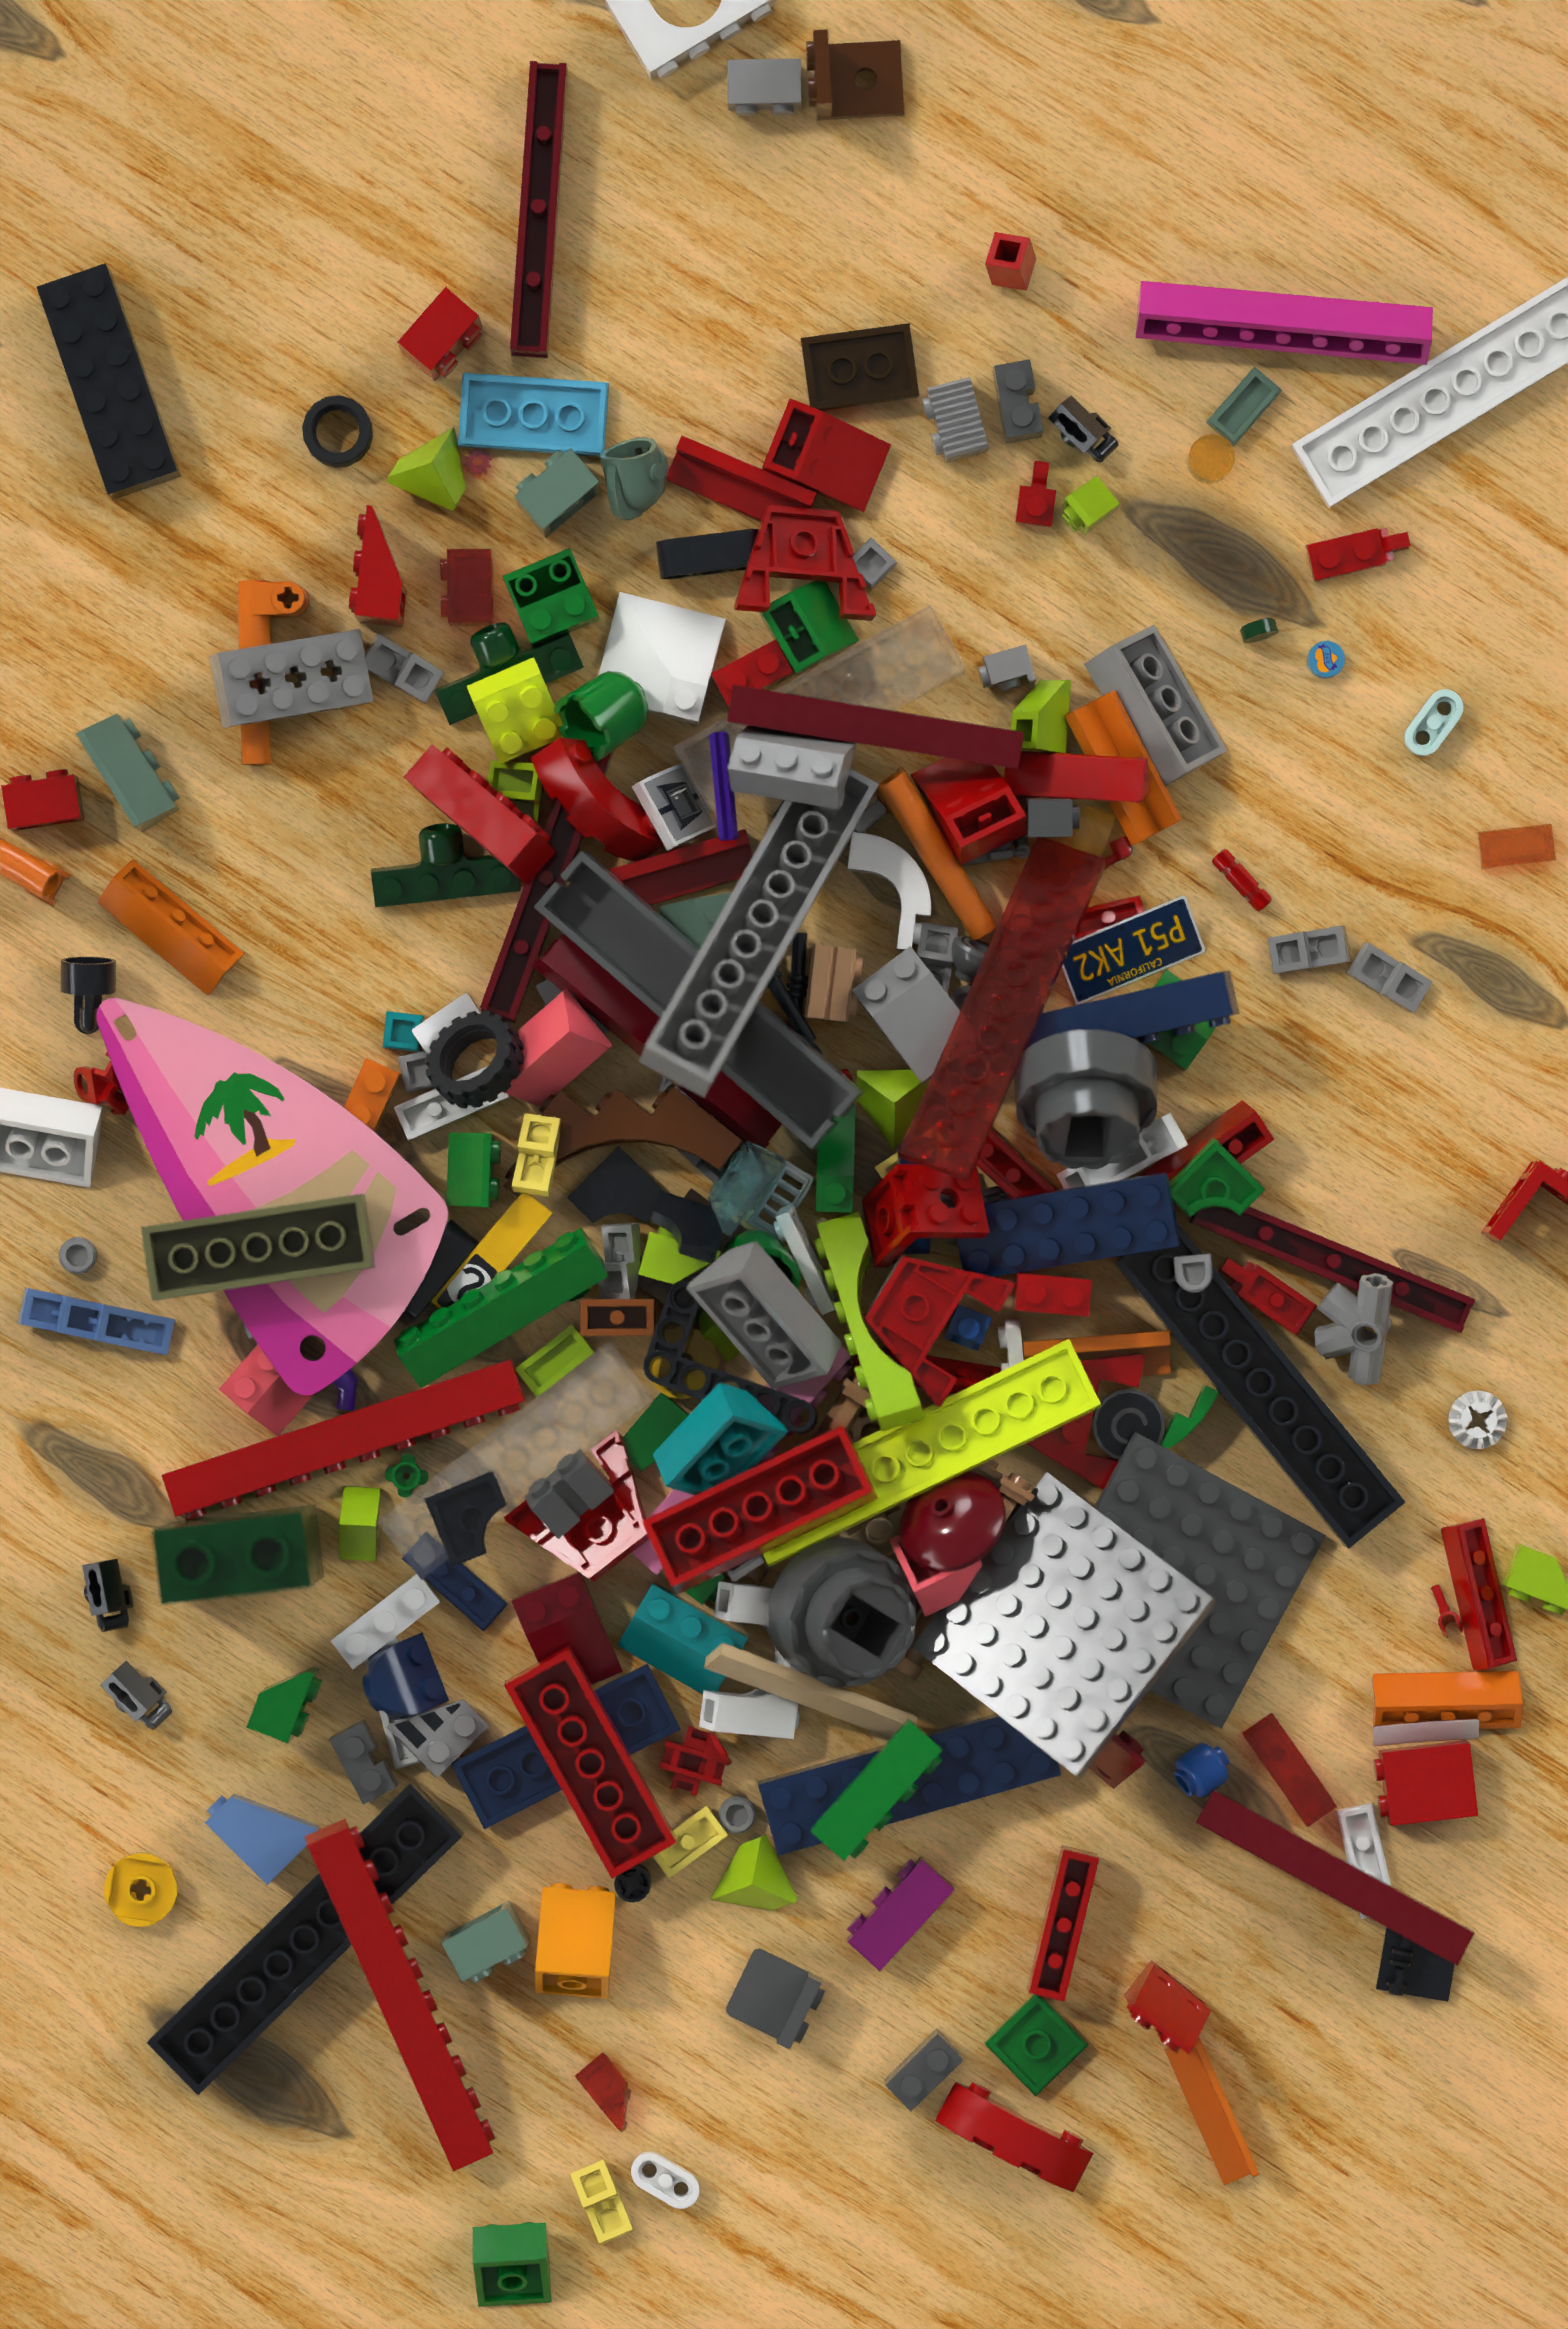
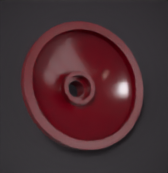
(960, 1532)

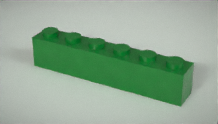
(500, 1307)

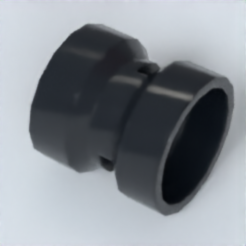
(631, 1888)

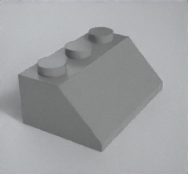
(790, 766)

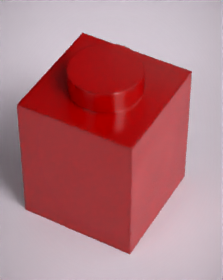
(1010, 261)

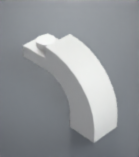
(895, 865)
(1155, 1143)

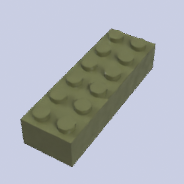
(258, 1247)

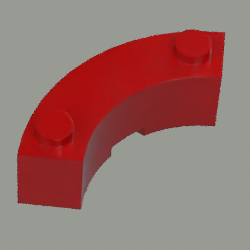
(593, 801)
(1013, 2137)

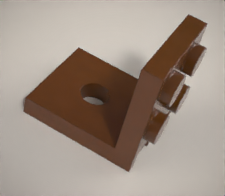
(834, 84)

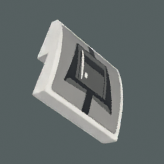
(674, 806)

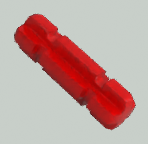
(1241, 880)

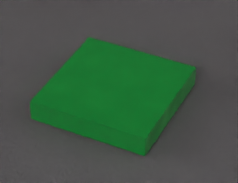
(1036, 2043)

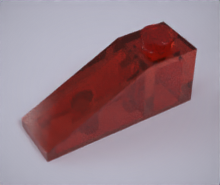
(1289, 1770)

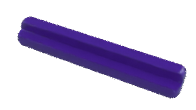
(722, 789)

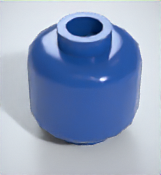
(1201, 1770)

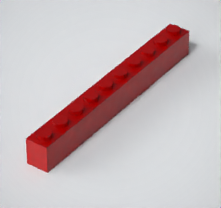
(343, 1438)
(399, 1994)

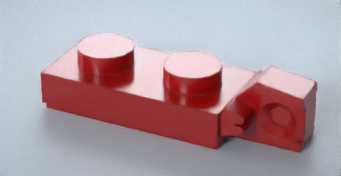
(1354, 552)
(1269, 1295)

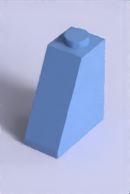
(259, 1833)

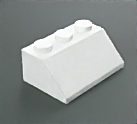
(48, 1137)

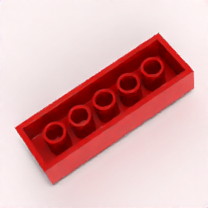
(759, 1509)
(590, 1761)

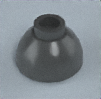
(967, 957)

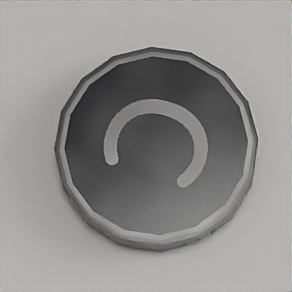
(1124, 1414)

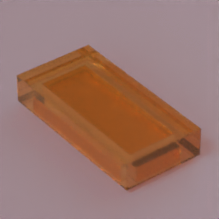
(1516, 846)

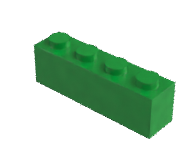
(876, 1790)

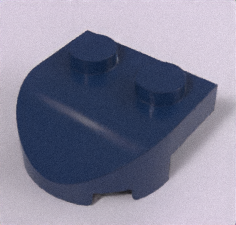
(404, 1679)

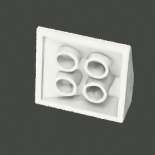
(665, 652)

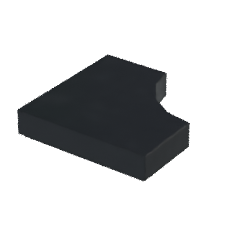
(617, 1187)
(691, 1224)
(463, 1516)

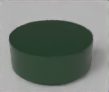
(1259, 630)

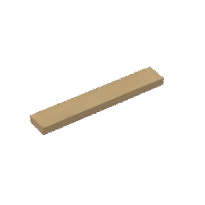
(806, 1690)

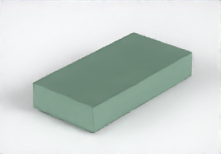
(1244, 406)

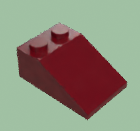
(564, 1616)

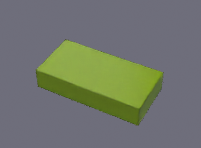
(554, 1360)

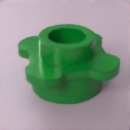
(417, 1476)

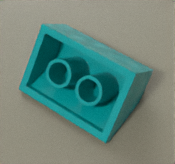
(718, 1441)
(678, 1638)

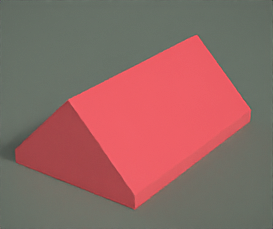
(556, 1049)

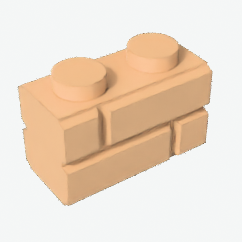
(831, 984)

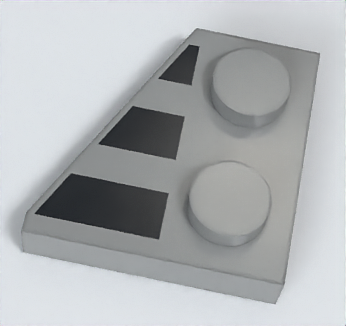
(439, 1734)

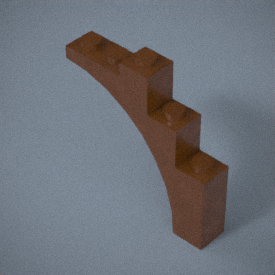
(619, 1120)

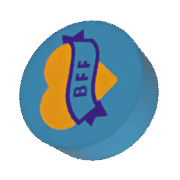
(1325, 659)

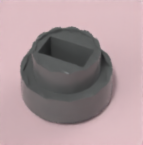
(1086, 1096)
(817, 1595)

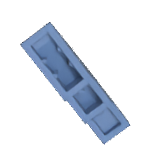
(96, 1321)

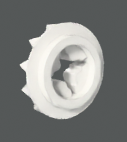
(1460, 1417)

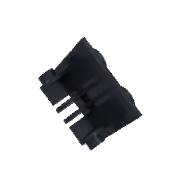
(1413, 1969)

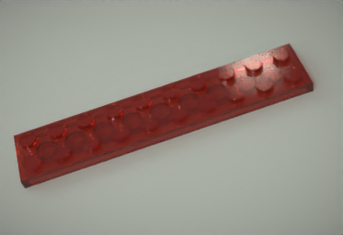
(1002, 1008)

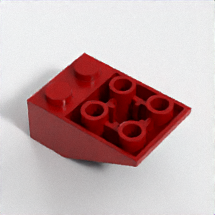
(826, 455)
(380, 589)
(971, 806)
(1168, 2006)

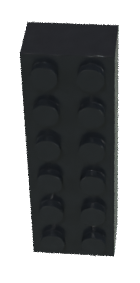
(108, 381)

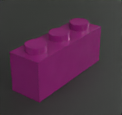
(898, 1912)

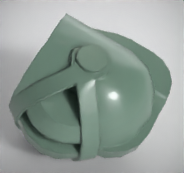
(634, 476)

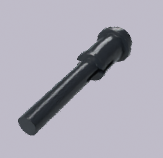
(789, 1006)

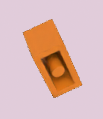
(372, 1093)

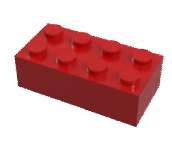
(481, 812)

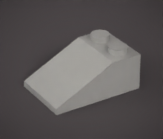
(910, 1011)

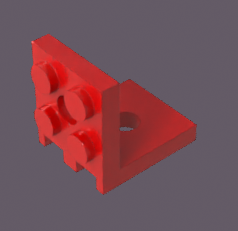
(1533, 1177)
(909, 1207)

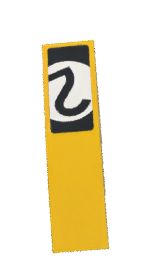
(496, 1249)

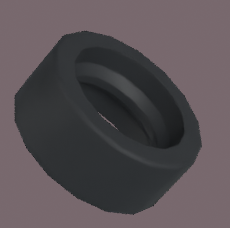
(311, 421)

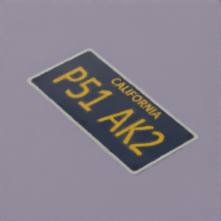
(1132, 950)

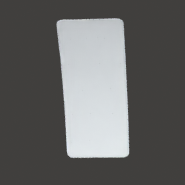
(429, 1029)

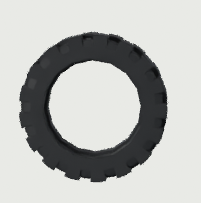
(492, 1079)

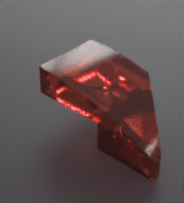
(607, 2089)

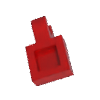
(1036, 502)

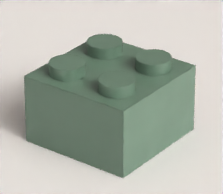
(557, 491)
(486, 1942)

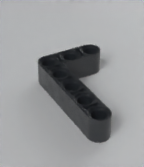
(683, 1367)

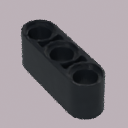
(705, 554)
(451, 1253)

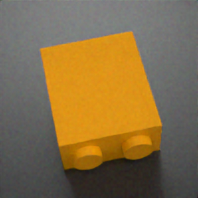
(575, 1941)

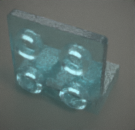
(744, 1185)

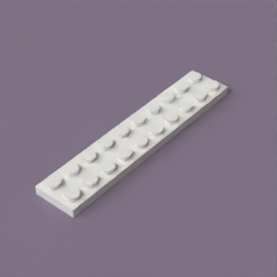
(1438, 397)

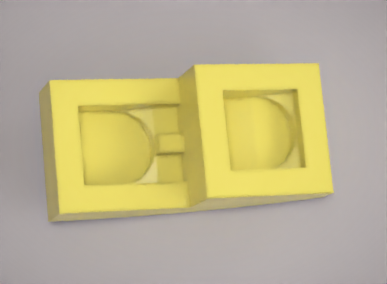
(537, 1154)
(602, 2202)

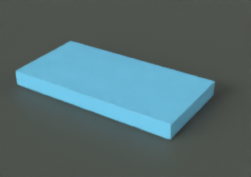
(533, 414)

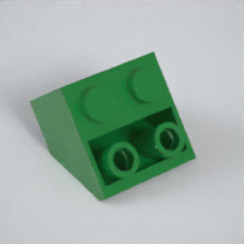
(551, 597)
(808, 626)
(471, 1170)
(281, 1706)

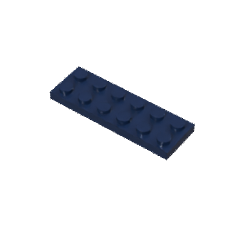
(1074, 1226)
(515, 1775)

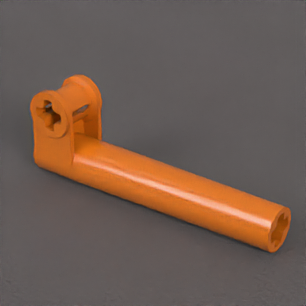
(256, 606)
(906, 805)
(31, 873)

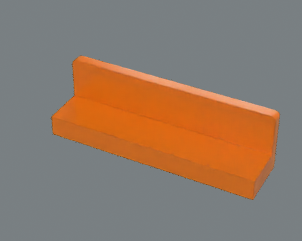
(1108, 731)
(169, 927)
(1152, 1344)
(1447, 1696)
(1212, 2113)

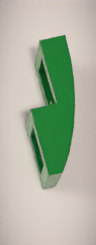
(1182, 1426)

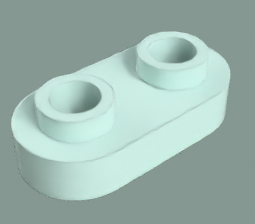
(1433, 723)

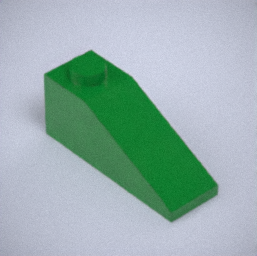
(836, 1167)

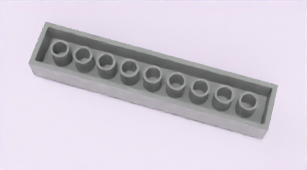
(752, 937)

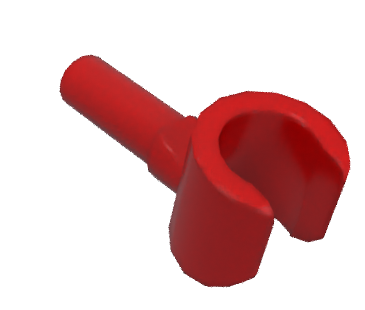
(1121, 849)
(1446, 1614)

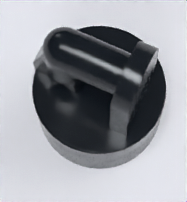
(87, 980)

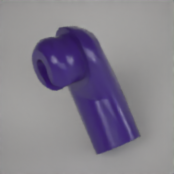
(347, 1391)

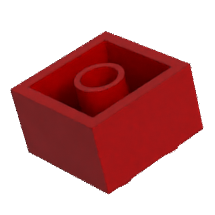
(441, 335)

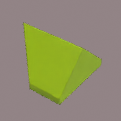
(432, 471)
(519, 784)
(890, 1100)
(755, 1878)

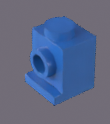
(967, 1327)

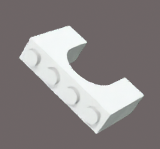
(663, 45)
(758, 1710)

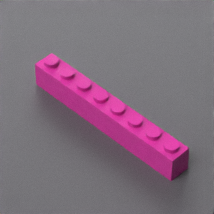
(1284, 322)

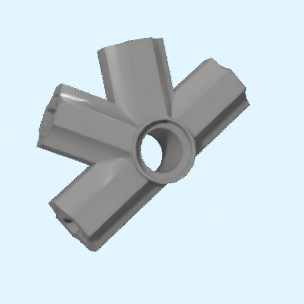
(1348, 1330)

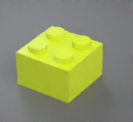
(516, 710)

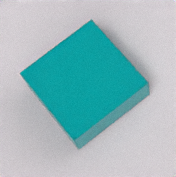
(399, 1031)

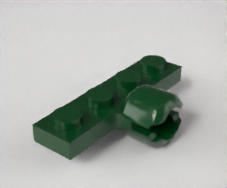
(498, 650)
(442, 872)

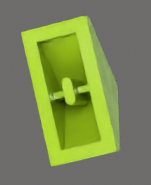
(359, 1523)

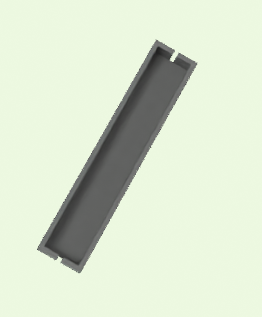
(652, 962)

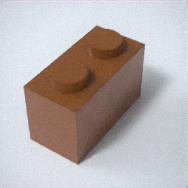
(617, 1317)

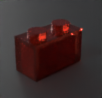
(468, 587)

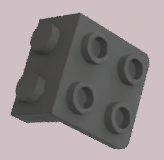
(775, 1997)

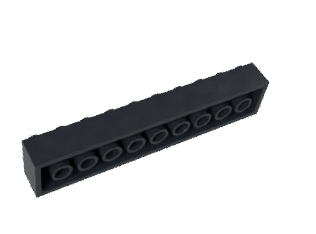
(1266, 1393)
(297, 1946)

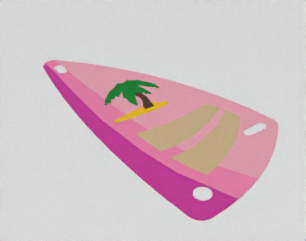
(254, 1136)

